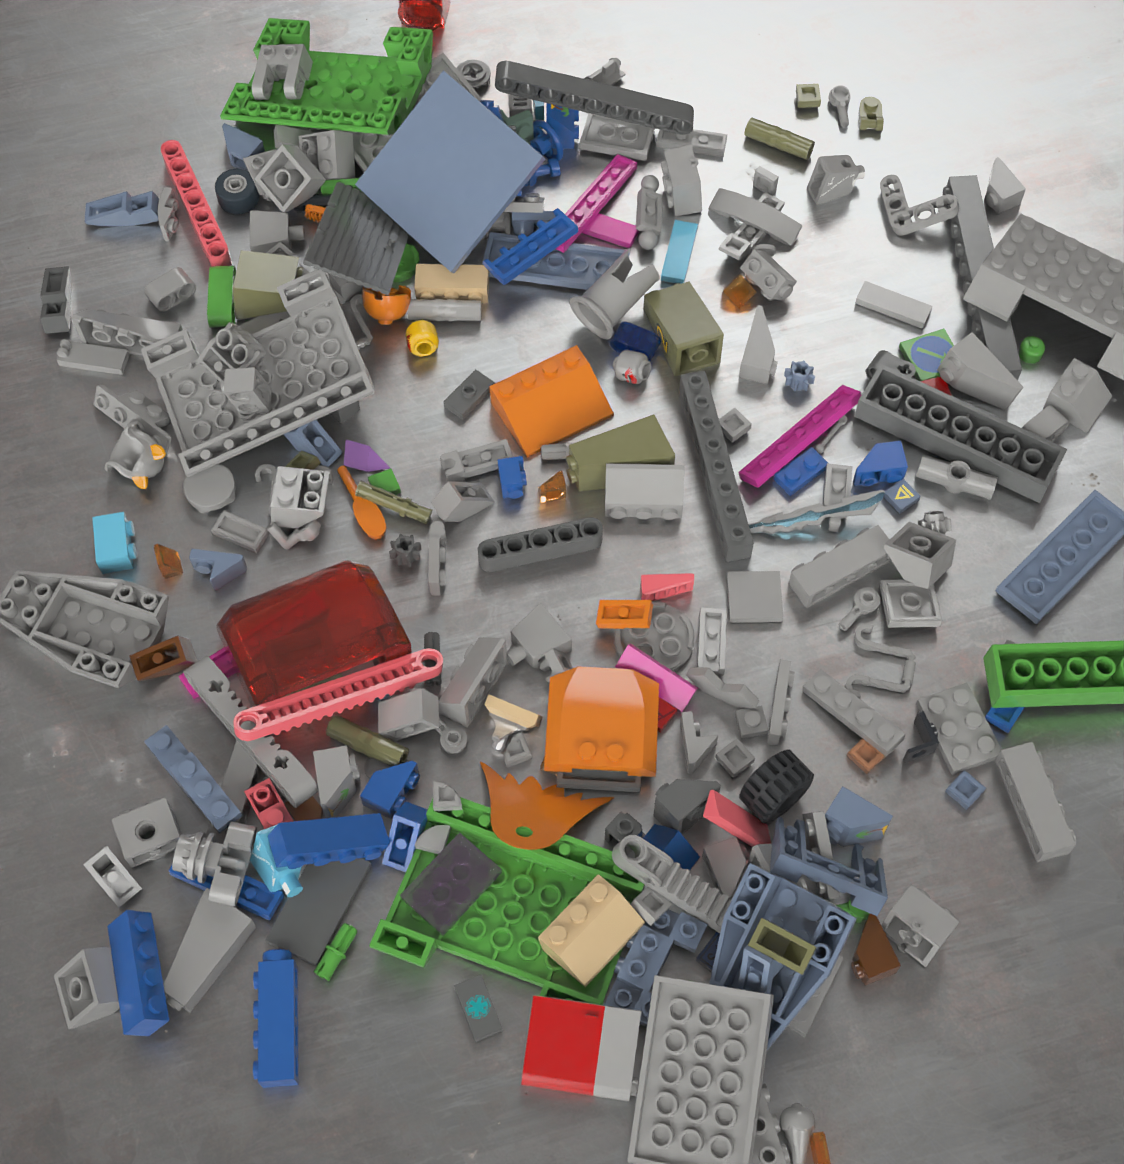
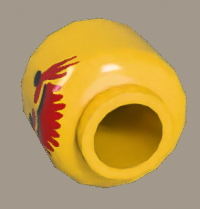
(422, 338)

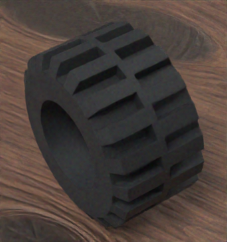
(776, 786)

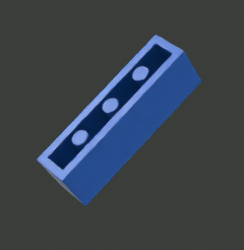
(328, 840)
(137, 973)
(277, 1023)

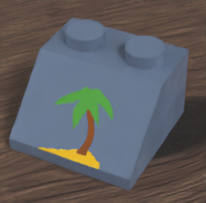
(855, 820)

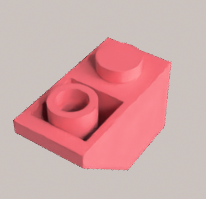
(267, 804)

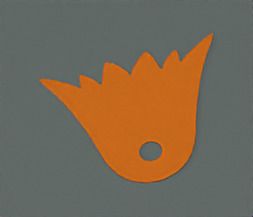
(527, 805)

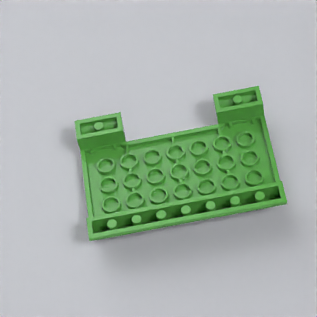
(513, 911)

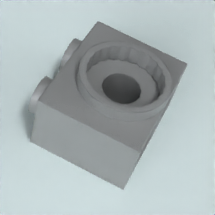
(134, 824)

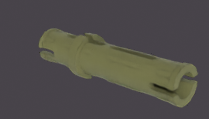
(393, 502)

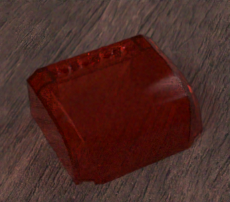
(310, 631)

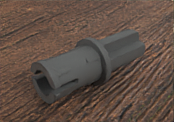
(432, 641)

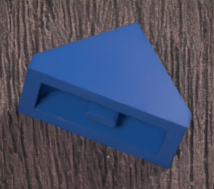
(673, 844)

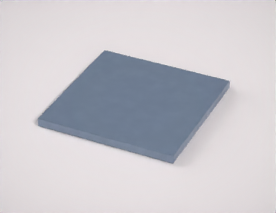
(449, 172)

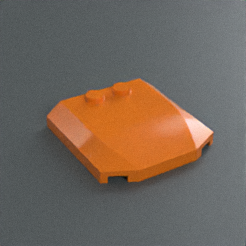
(602, 721)

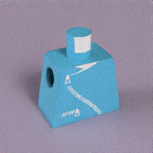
(264, 863)

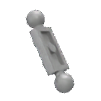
(649, 212)

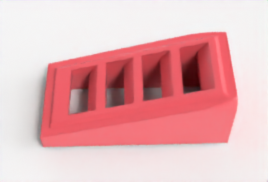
(661, 586)

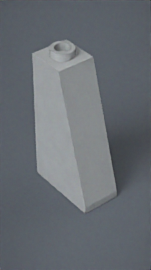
(205, 951)

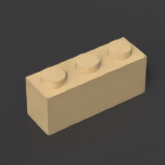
(437, 282)

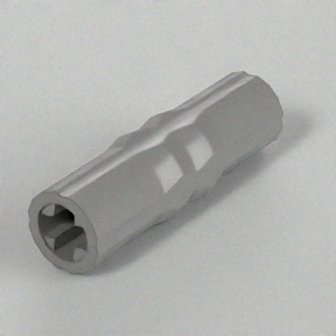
(445, 310)

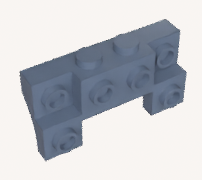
(647, 958)

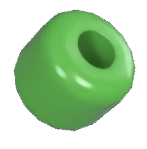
(1031, 349)

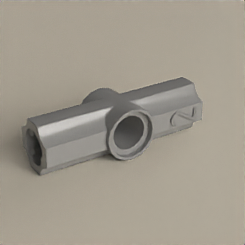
(968, 481)

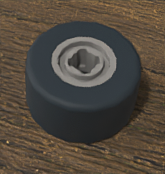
(236, 191)

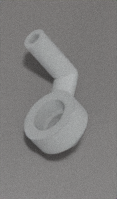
(306, 532)

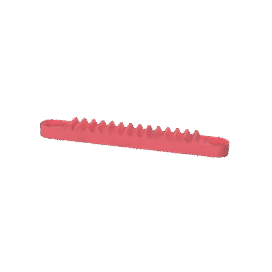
(338, 695)

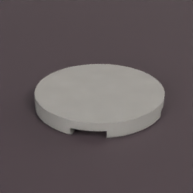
(667, 640)

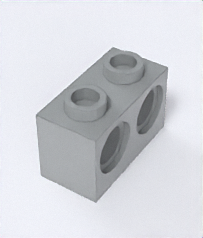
(247, 390)

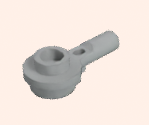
(840, 97)
(865, 601)
(452, 738)

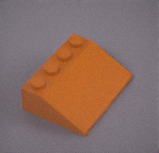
(550, 401)

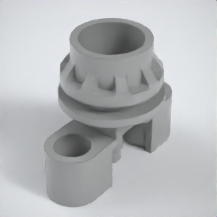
(226, 862)

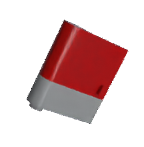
(581, 1048)

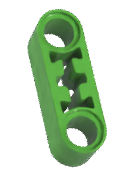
(220, 296)

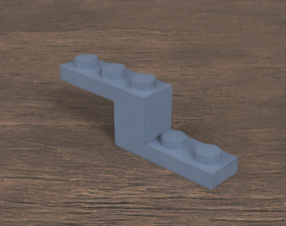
(193, 779)

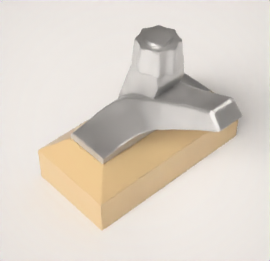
(509, 720)

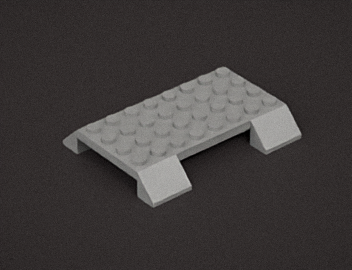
(1058, 274)
(307, 364)

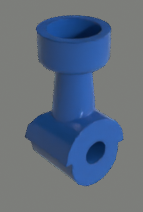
(552, 168)

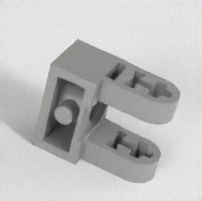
(281, 62)

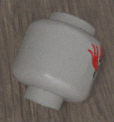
(632, 367)

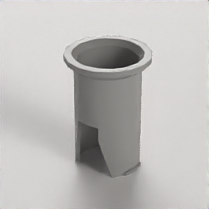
(612, 296)

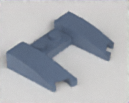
(863, 881)

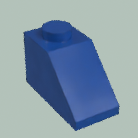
(405, 830)

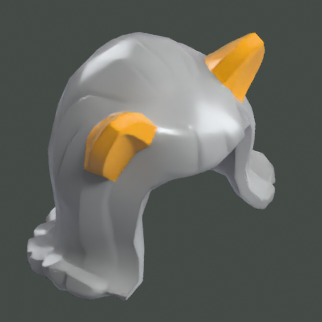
(136, 455)

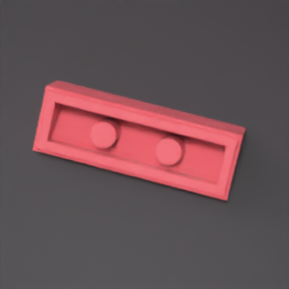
(736, 820)

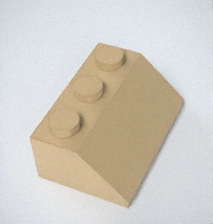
(591, 930)

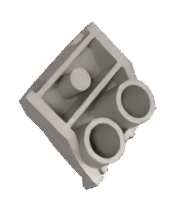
(231, 350)

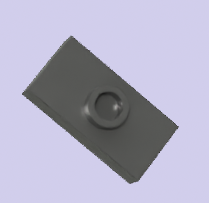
(468, 394)

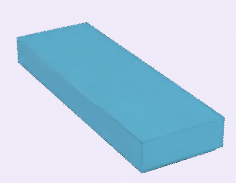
(679, 252)

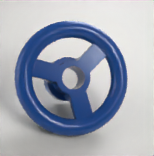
(543, 142)

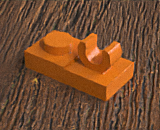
(624, 614)

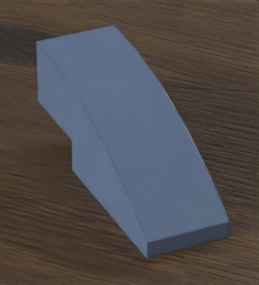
(123, 210)

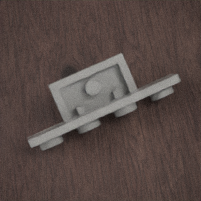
(135, 406)

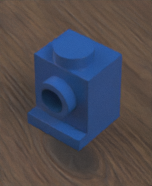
(512, 476)

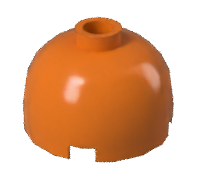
(386, 307)

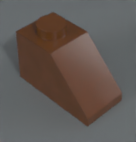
(163, 658)
(874, 954)

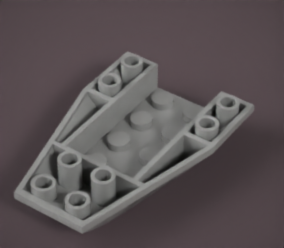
(85, 621)

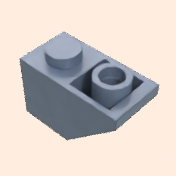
(241, 145)

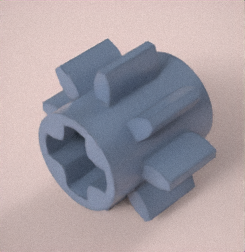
(799, 375)

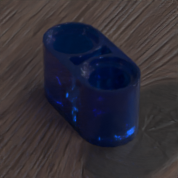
(635, 338)

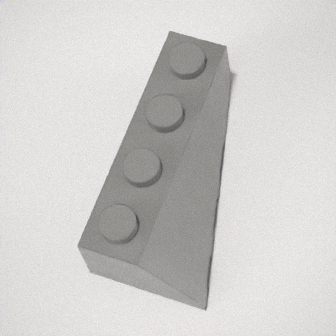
(121, 330)

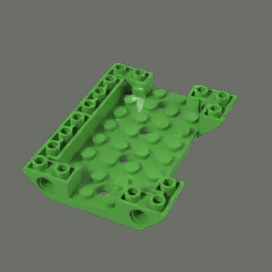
(332, 79)

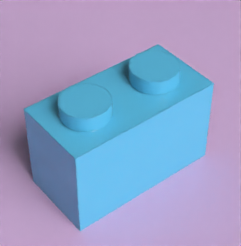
(113, 542)

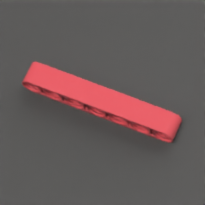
(195, 204)

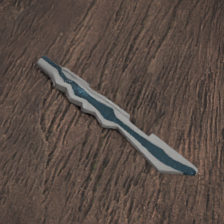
(815, 514)

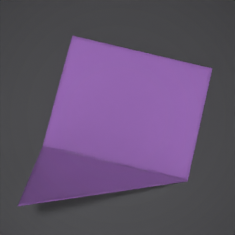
(362, 457)

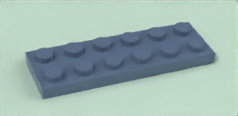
(573, 269)
(1064, 557)

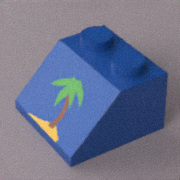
(562, 121)

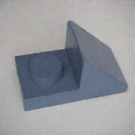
(223, 566)
(757, 971)

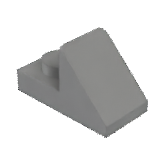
(695, 746)
(112, 876)

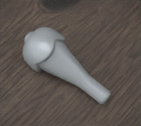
(797, 1125)

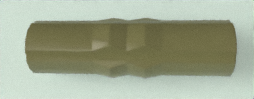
(779, 138)
(366, 741)

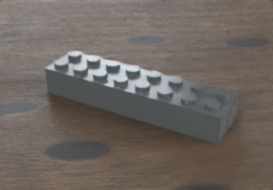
(960, 432)

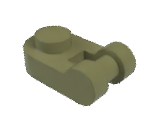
(870, 114)

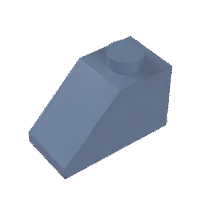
(315, 441)

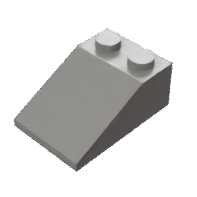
(979, 373)

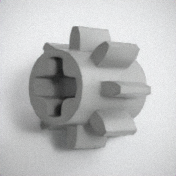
(936, 521)

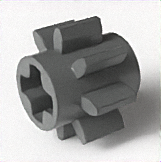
(405, 543)

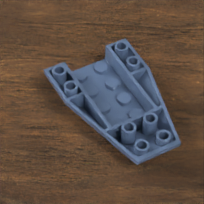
(797, 911)

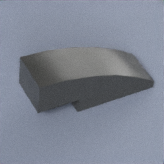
(56, 300)

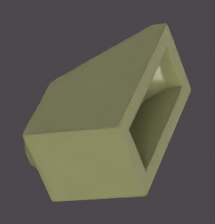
(782, 946)

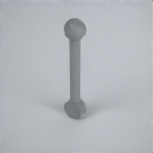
(820, 447)

